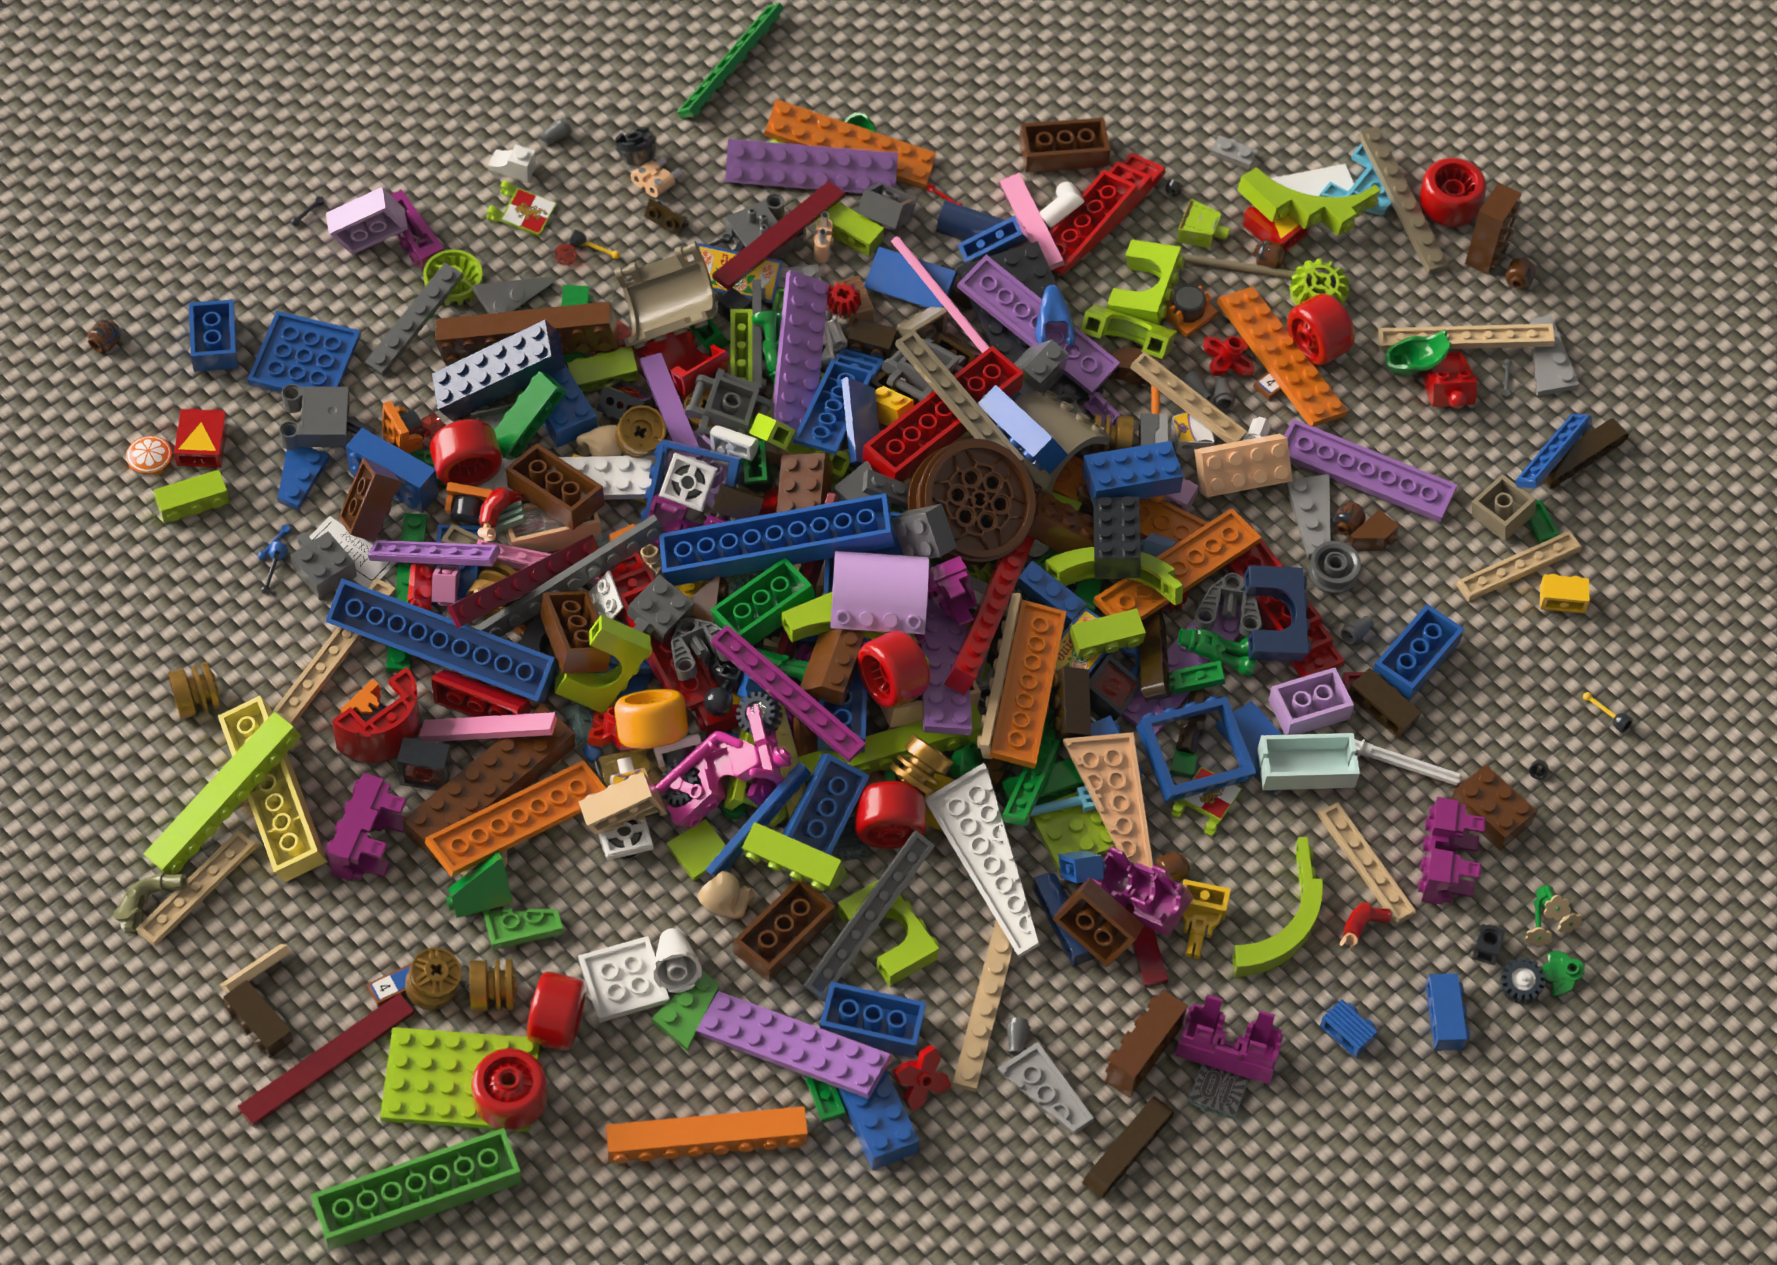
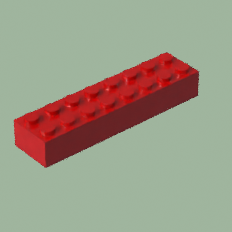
(931, 424)

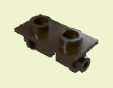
(665, 217)

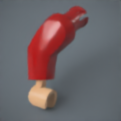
(491, 508)
(1359, 918)

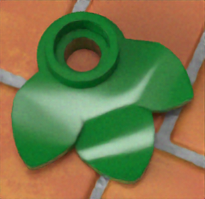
(1557, 972)

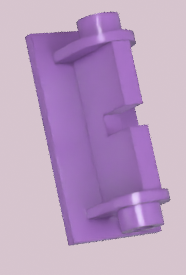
(1099, 405)

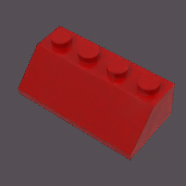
(475, 697)

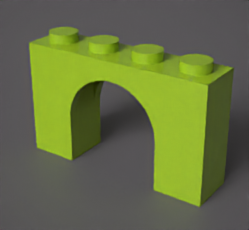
(1156, 259)
(1103, 321)
(782, 437)
(601, 689)
(913, 953)

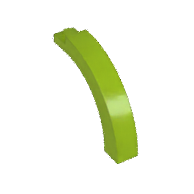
(1079, 565)

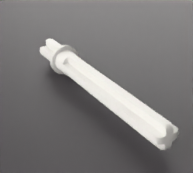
(1369, 750)

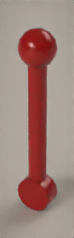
(932, 188)

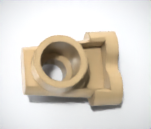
(652, 557)

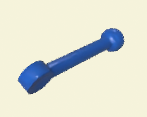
(285, 529)

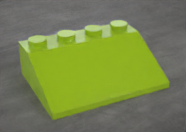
(794, 857)

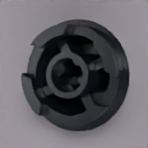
(637, 146)

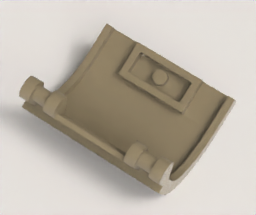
(667, 296)
(1067, 427)

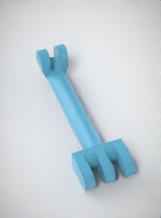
(1082, 798)

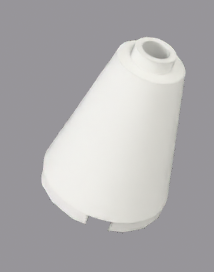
(676, 963)

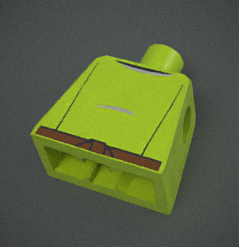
(1201, 226)

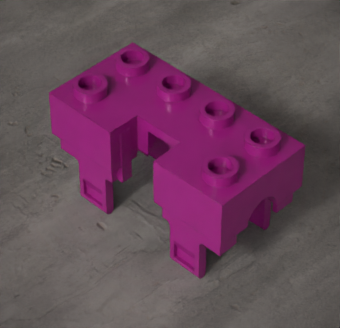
(672, 516)
(952, 591)
(366, 812)
(1442, 865)
(1152, 891)
(1205, 1042)

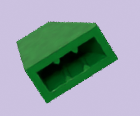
(758, 471)
(480, 888)

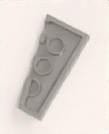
(1552, 365)
(1311, 509)
(1045, 1085)

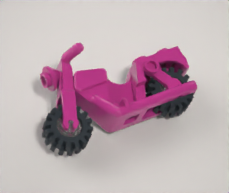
(701, 787)

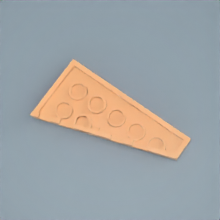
(1113, 781)

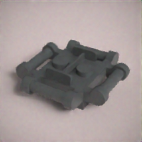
(915, 383)
(728, 403)

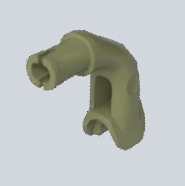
(131, 907)

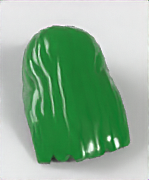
(1417, 353)

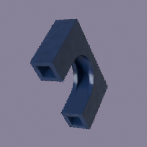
(1287, 586)

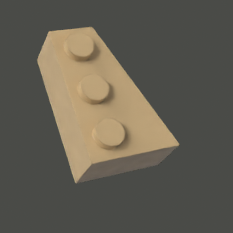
(622, 803)

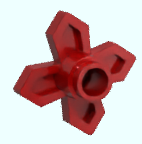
(1228, 355)
(605, 730)
(920, 1077)

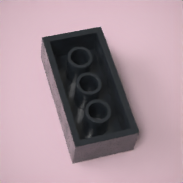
(1117, 537)

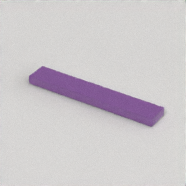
(668, 402)
(434, 553)

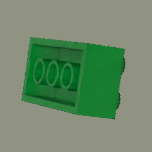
(758, 605)

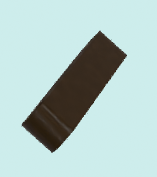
(1587, 451)
(1154, 659)
(1128, 1147)

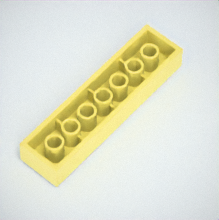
(277, 800)

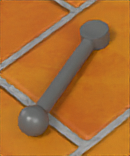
(1506, 393)

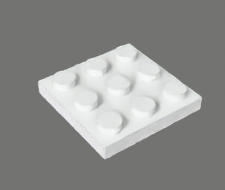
(622, 979)

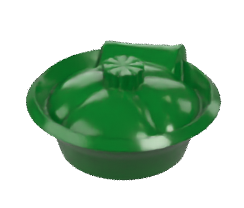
(965, 760)

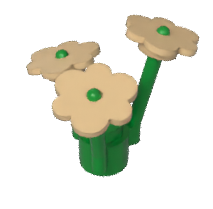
(1555, 908)

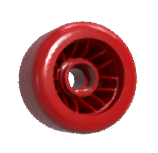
(1452, 192)
(1321, 329)
(466, 453)
(893, 669)
(889, 814)
(556, 1010)
(513, 1105)

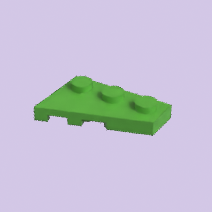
(518, 927)
(685, 1011)

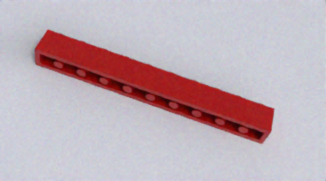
(987, 618)

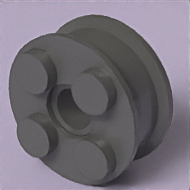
(1334, 579)

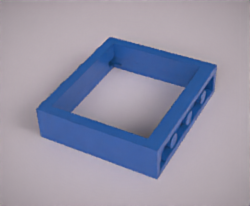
(658, 470)
(1176, 792)

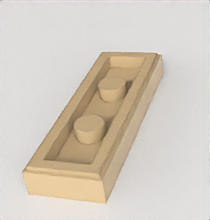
(256, 967)

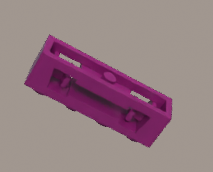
(428, 243)

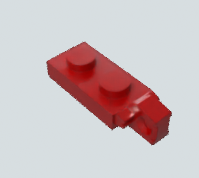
(420, 585)

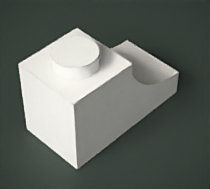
(514, 163)

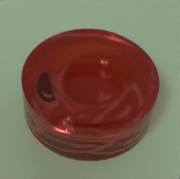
(565, 254)

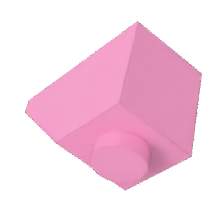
(445, 584)

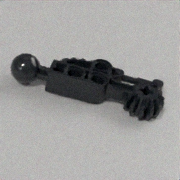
(728, 676)

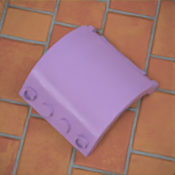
(879, 592)

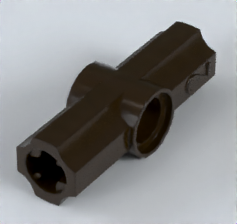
(1192, 727)

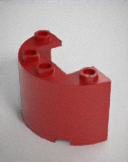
(686, 361)
(383, 734)

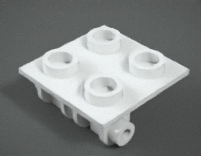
(606, 597)

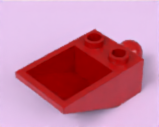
(1451, 382)

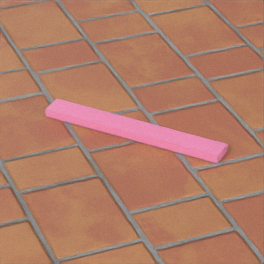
(940, 294)

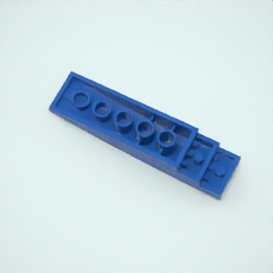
(825, 420)

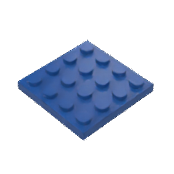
(303, 353)

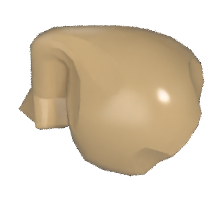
(599, 442)
(725, 896)

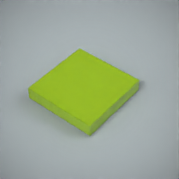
(696, 849)

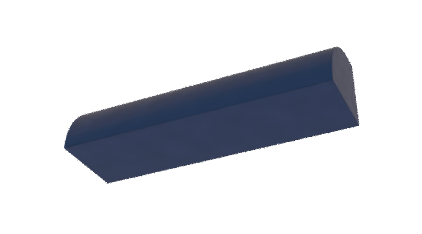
(963, 222)
(1051, 897)

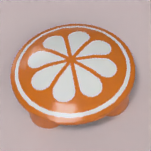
(149, 455)

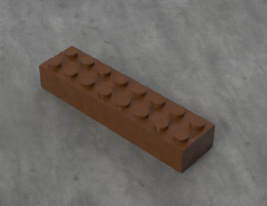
(580, 327)
(493, 776)

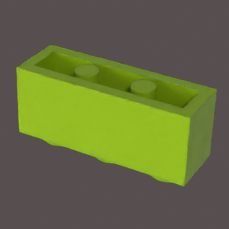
(855, 229)
(604, 368)
(191, 496)
(1107, 634)

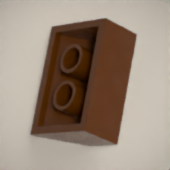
(369, 500)
(833, 665)

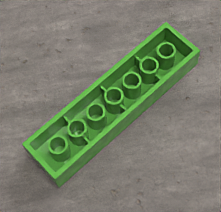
(416, 1189)

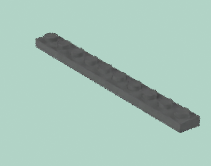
(574, 576)

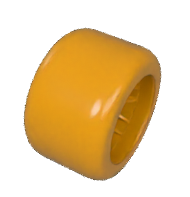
(651, 718)

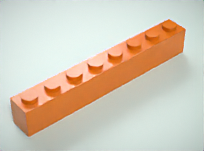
(706, 1134)

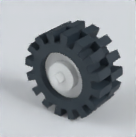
(1522, 980)

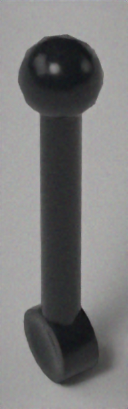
(319, 200)
(726, 238)

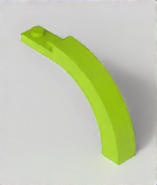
(1272, 952)

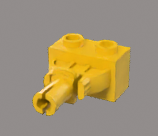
(1203, 912)

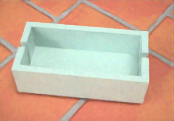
(1308, 761)

